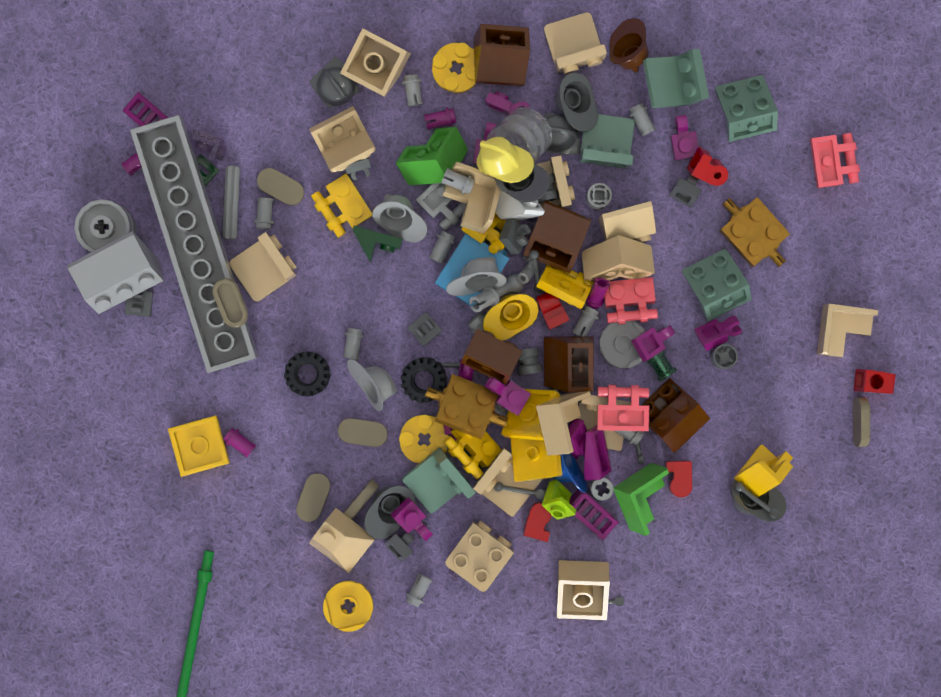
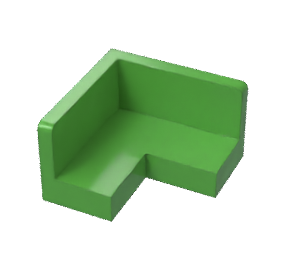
(429, 162)
(633, 494)

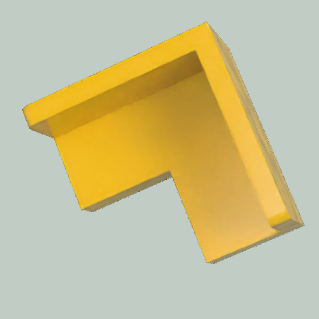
(764, 470)

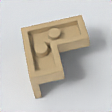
(480, 202)
(618, 258)
(838, 321)
(554, 419)

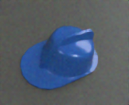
(572, 473)

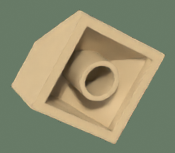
(341, 540)

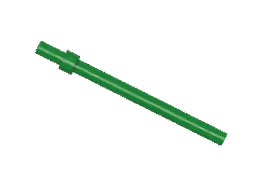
(204, 576)

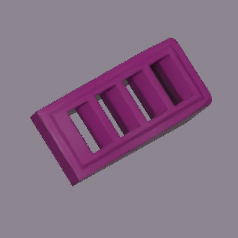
(148, 105)
(596, 455)
(577, 498)

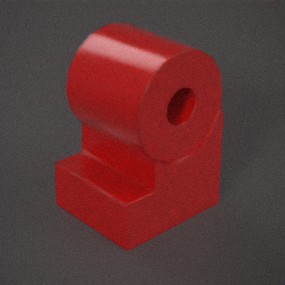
(706, 168)
(551, 310)
(874, 381)
(681, 480)
(536, 521)

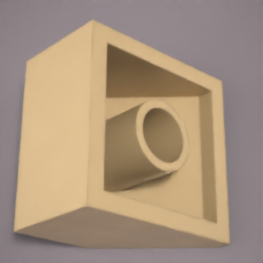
(375, 62)
(630, 222)
(583, 590)

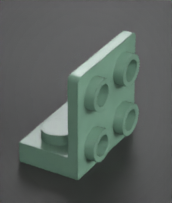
(676, 80)
(747, 108)
(608, 142)
(718, 284)
(437, 481)

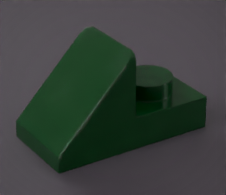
(369, 239)

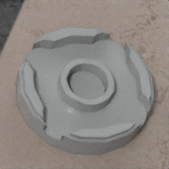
(618, 349)

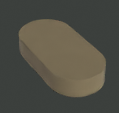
(280, 186)
(230, 302)
(861, 422)
(362, 432)
(313, 497)
(361, 498)

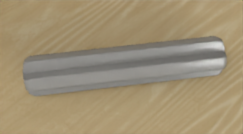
(231, 199)

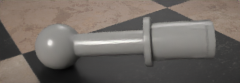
(491, 296)

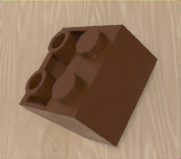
(501, 54)
(558, 236)
(491, 356)
(569, 363)
(674, 415)

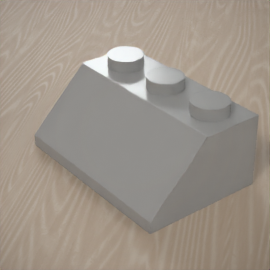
(116, 272)

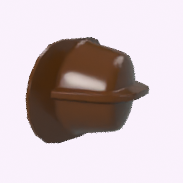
(629, 44)

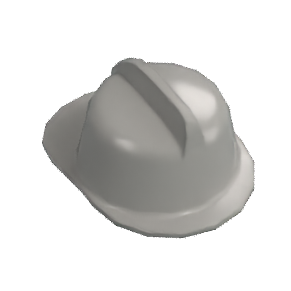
(399, 218)
(476, 276)
(374, 382)

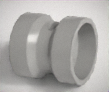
(595, 195)

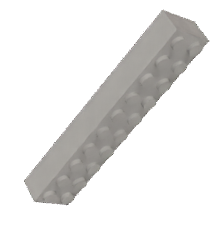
(191, 238)

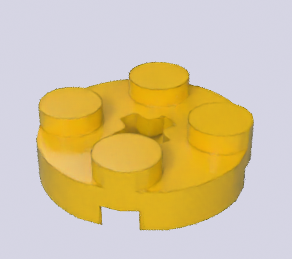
(443, 63)
(409, 437)
(339, 617)

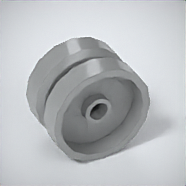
(93, 219)

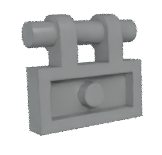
(434, 203)

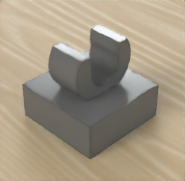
(357, 166)
(686, 191)
(514, 235)
(140, 304)
(424, 329)
(399, 546)

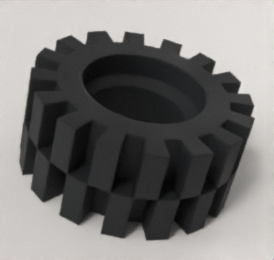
(413, 368)
(293, 380)

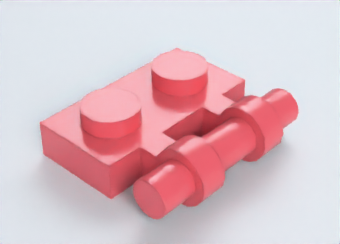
(827, 160)
(630, 293)
(623, 417)

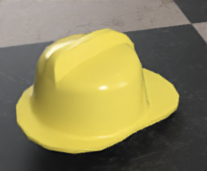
(504, 160)

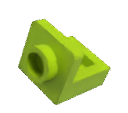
(557, 500)

